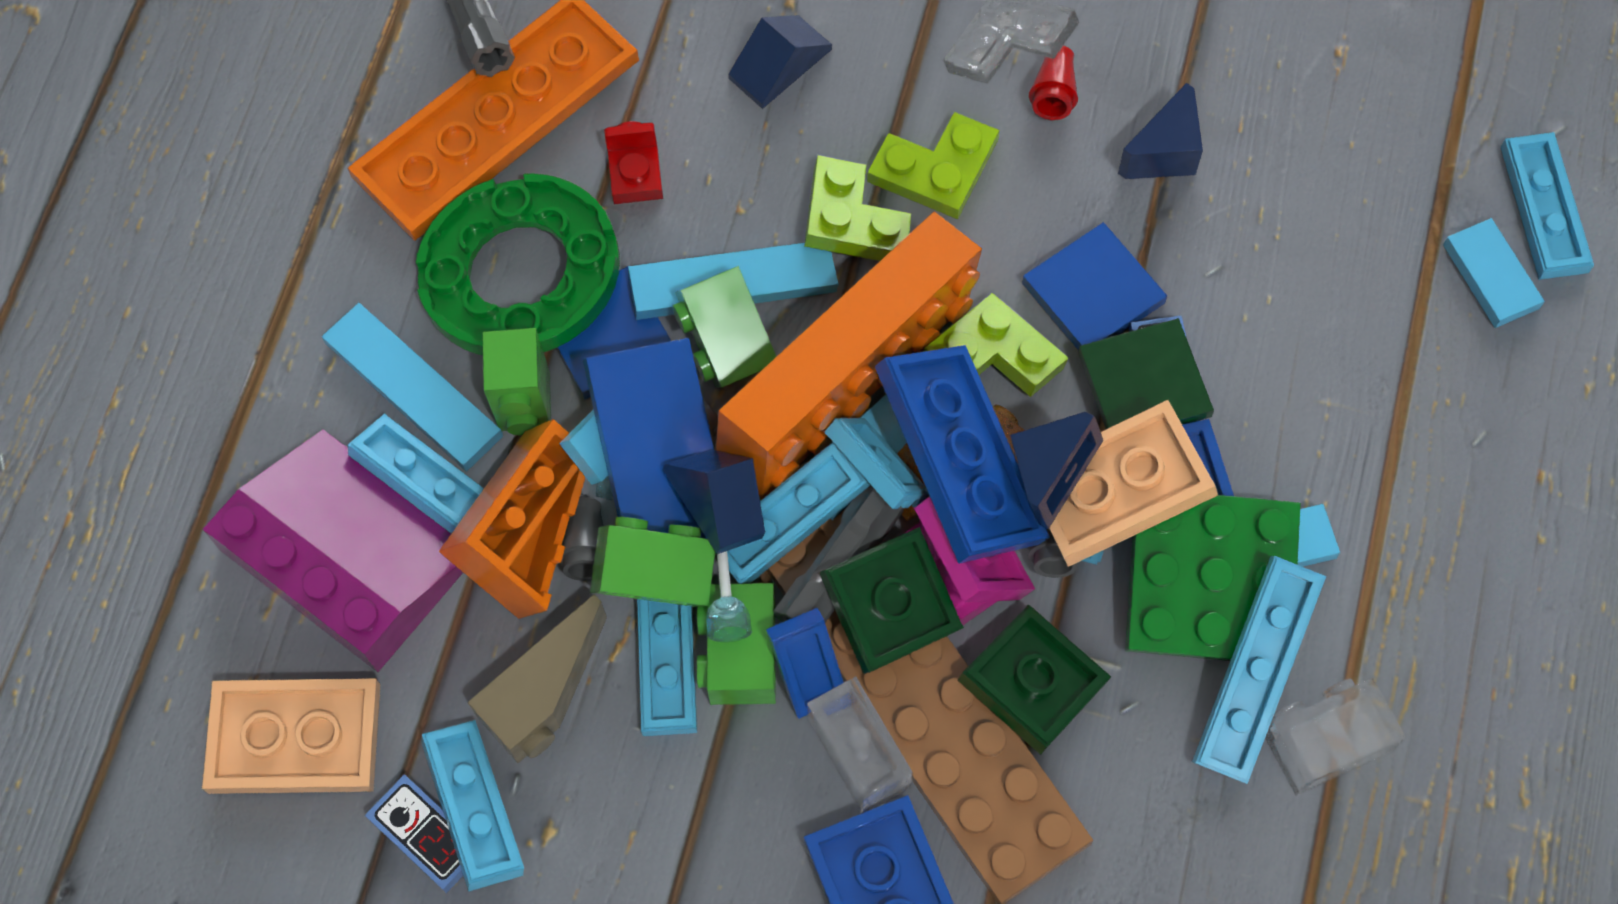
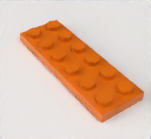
(493, 120)

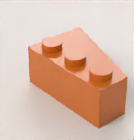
(519, 522)

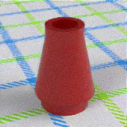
(1055, 87)

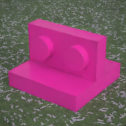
(974, 583)

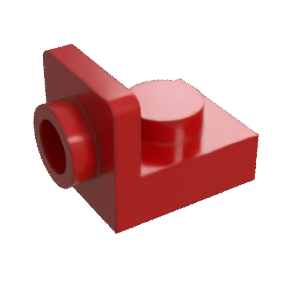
(633, 162)

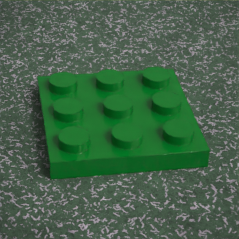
(1201, 574)

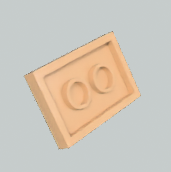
(1132, 483)
(292, 736)

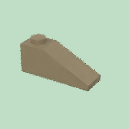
(535, 691)

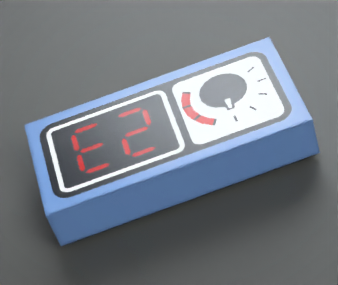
(418, 831)

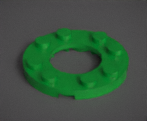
(493, 208)

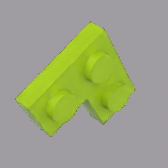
(937, 177)
(841, 221)
(1007, 341)

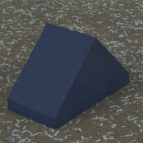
(776, 57)
(1168, 143)
(1054, 460)
(720, 496)

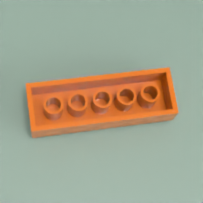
(833, 362)

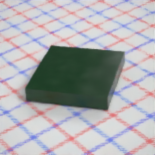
(1144, 370)
(891, 600)
(1034, 679)

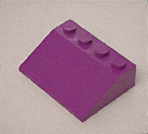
(338, 547)

